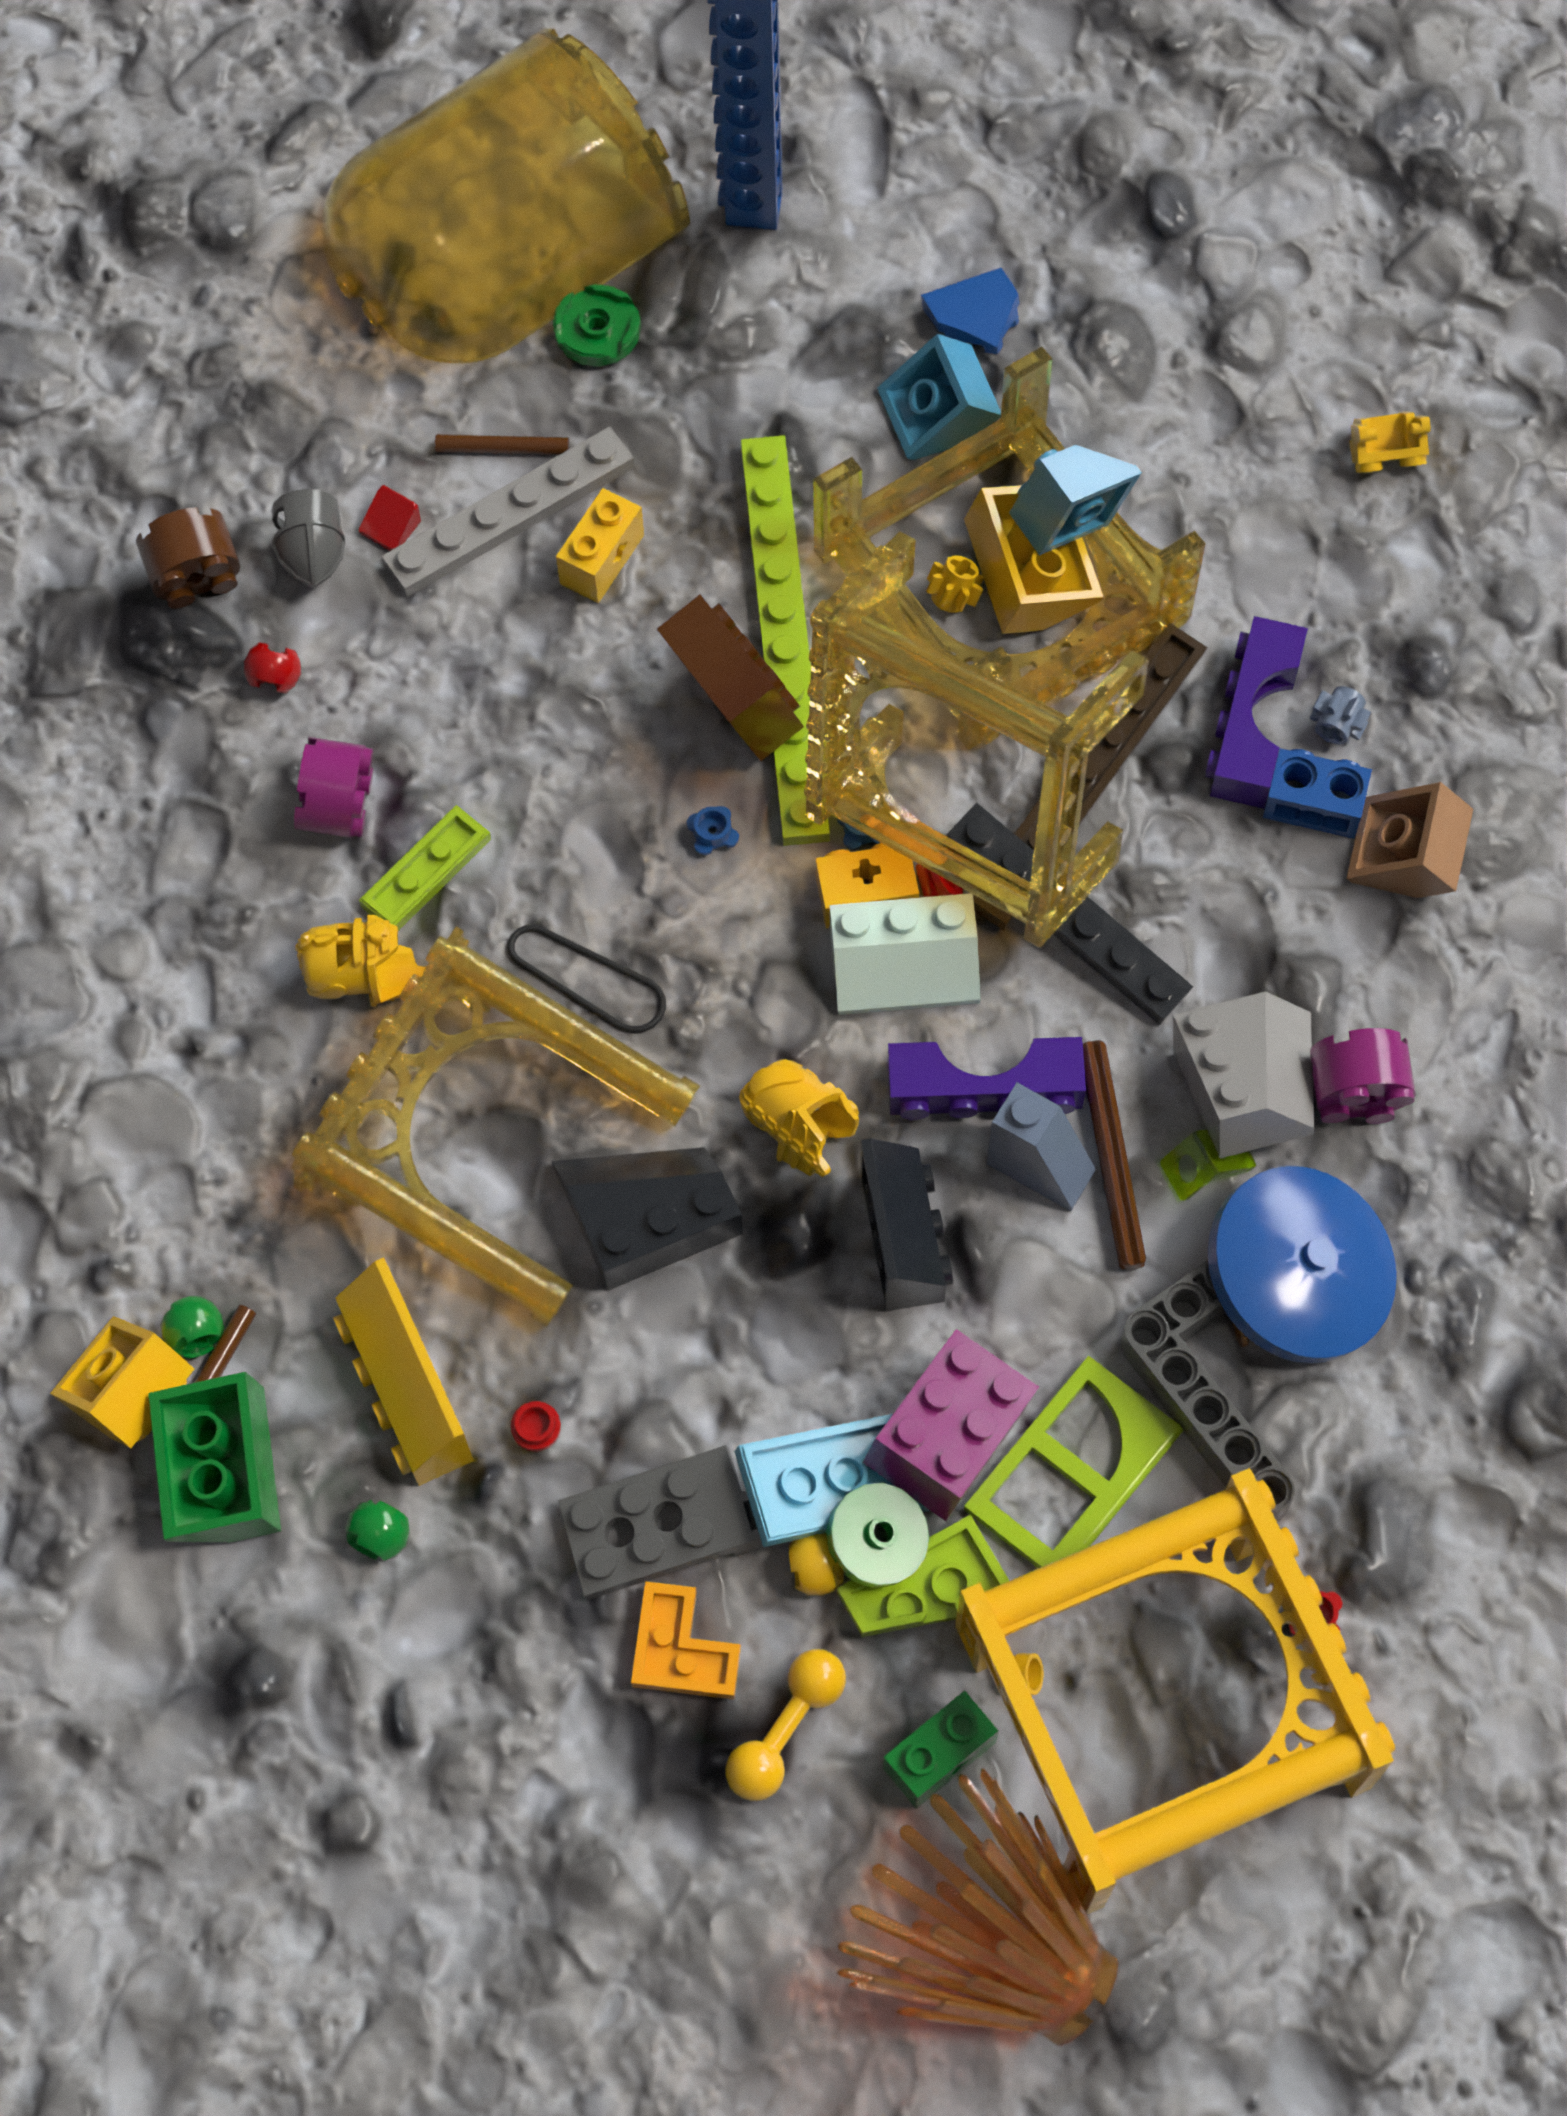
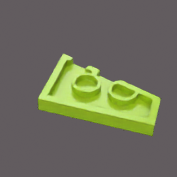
(931, 1595)

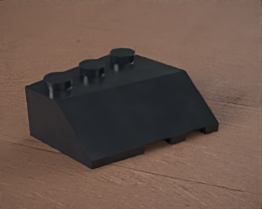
(648, 1209)

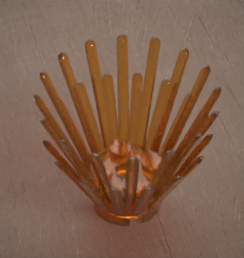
(1033, 1973)

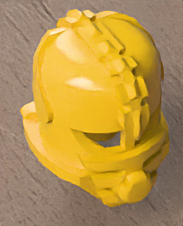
(356, 960)
(784, 1105)

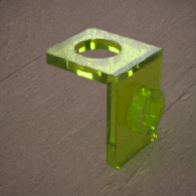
(1208, 1163)

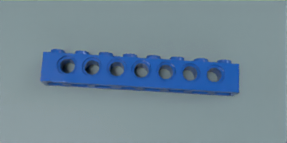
(747, 110)

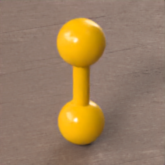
(756, 1767)

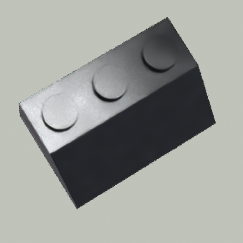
(903, 1225)

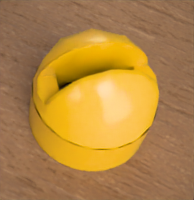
(1032, 1670)

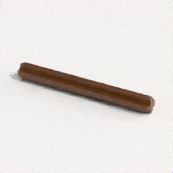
(1113, 1157)

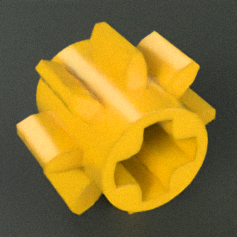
(955, 584)

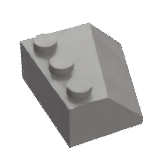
(1248, 1070)

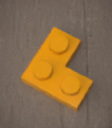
(668, 1655)

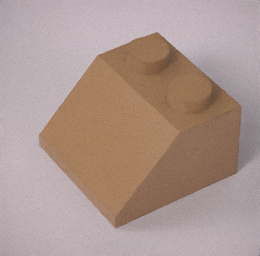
(1411, 841)

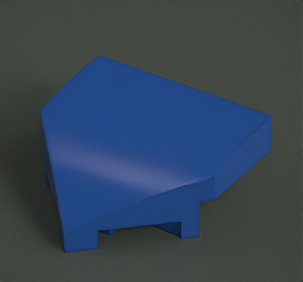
(975, 309)

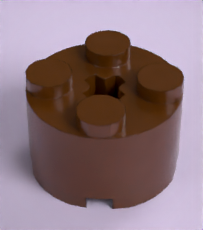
(188, 556)

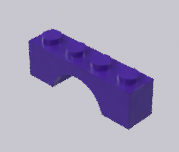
(1247, 757)
(927, 1083)

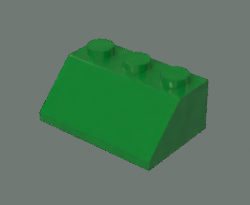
(214, 1460)

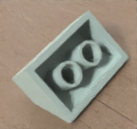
(905, 954)

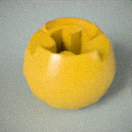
(814, 1566)

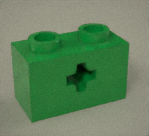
(940, 1749)

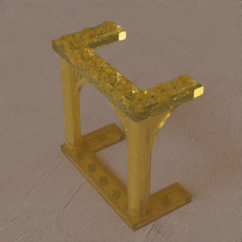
(1156, 579)
(850, 763)

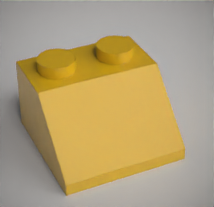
(114, 1379)

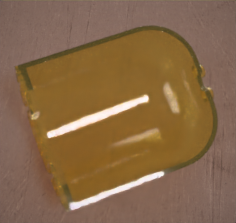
(500, 203)

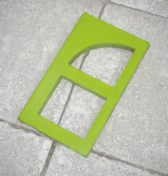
(1144, 1439)

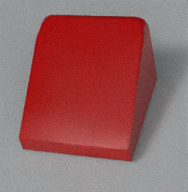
(390, 518)

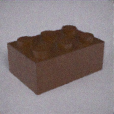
(733, 675)

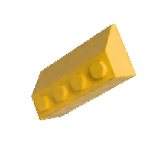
(402, 1374)

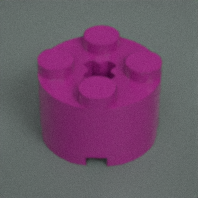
(333, 787)
(1362, 1076)

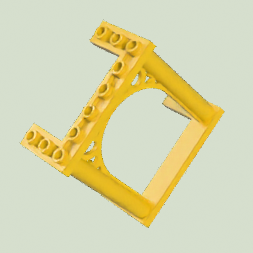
(1348, 1753)

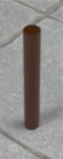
(501, 444)
(227, 1343)

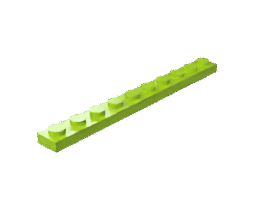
(781, 618)

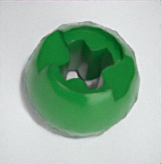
(192, 1326)
(377, 1530)

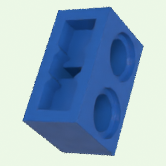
(1315, 803)

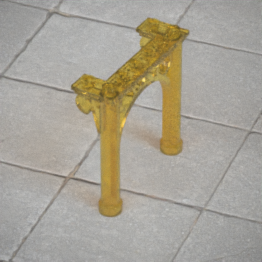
(464, 976)

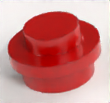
(535, 1426)

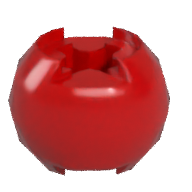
(271, 667)

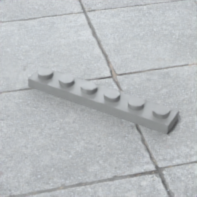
(508, 511)

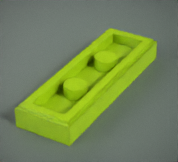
(426, 868)

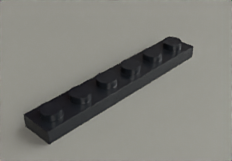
(1089, 929)

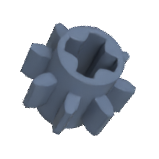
(1340, 715)

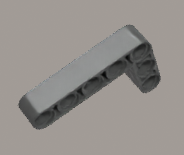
(1201, 1388)

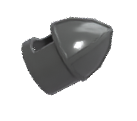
(311, 537)

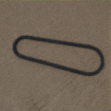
(622, 1026)

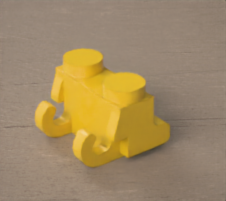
(1389, 438)

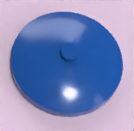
(1302, 1264)

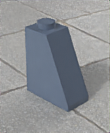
(1039, 1148)

